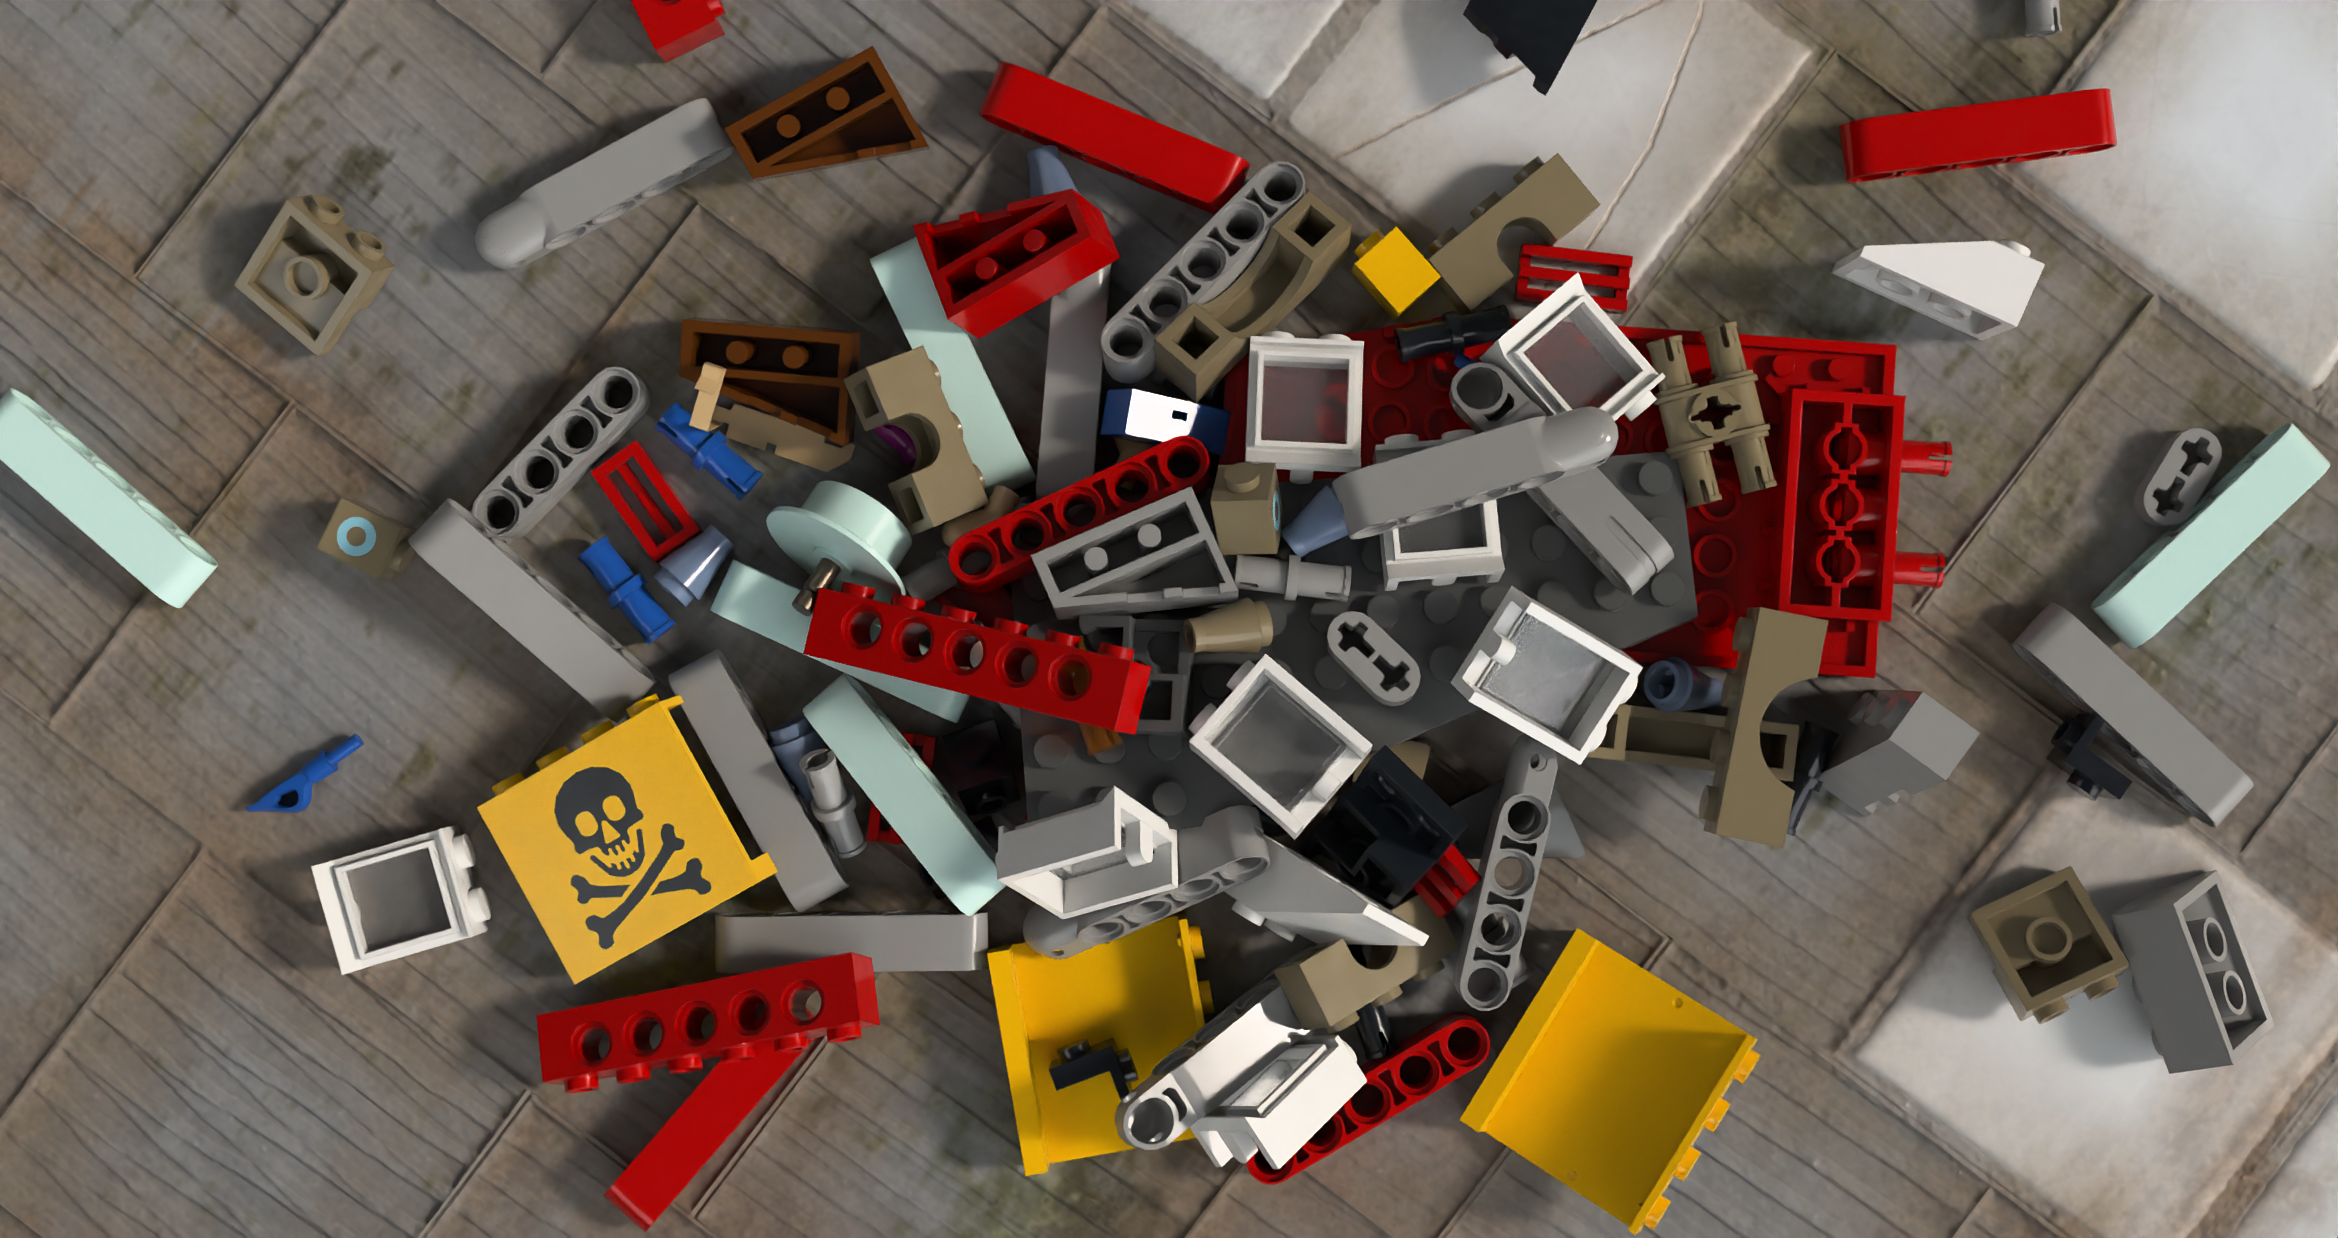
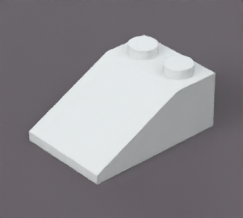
(1961, 284)
(1316, 904)

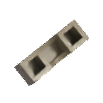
(1546, 201)
(909, 395)
(1330, 985)

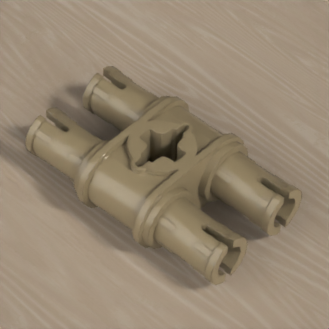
(1730, 389)

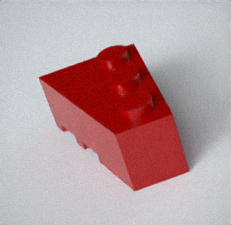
(1014, 257)

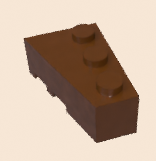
(829, 123)
(779, 369)

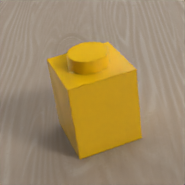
(1393, 271)

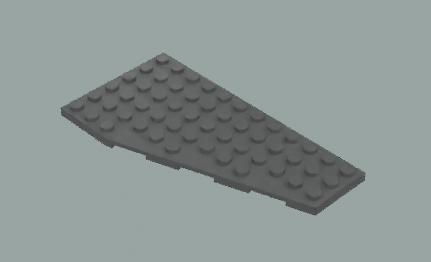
(1426, 620)

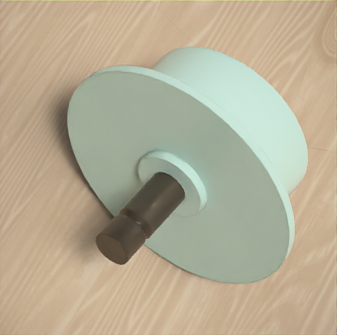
(839, 539)

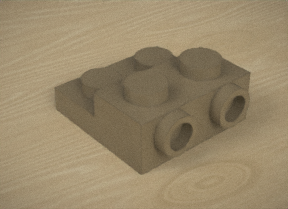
(314, 271)
(2049, 946)

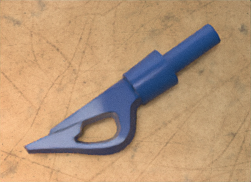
(312, 772)

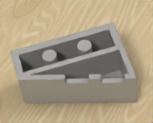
(1138, 563)
(1892, 746)

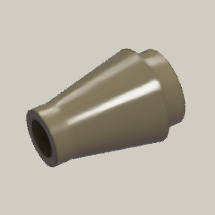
(1230, 629)

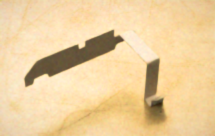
(760, 428)

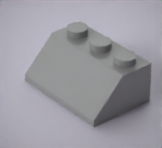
(2192, 974)

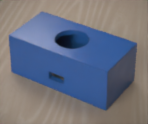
(1157, 418)

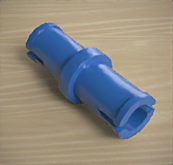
(709, 451)
(626, 590)

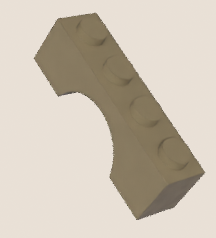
(1290, 265)
(1686, 740)
(1745, 795)

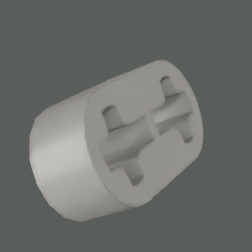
(2188, 483)
(1363, 668)

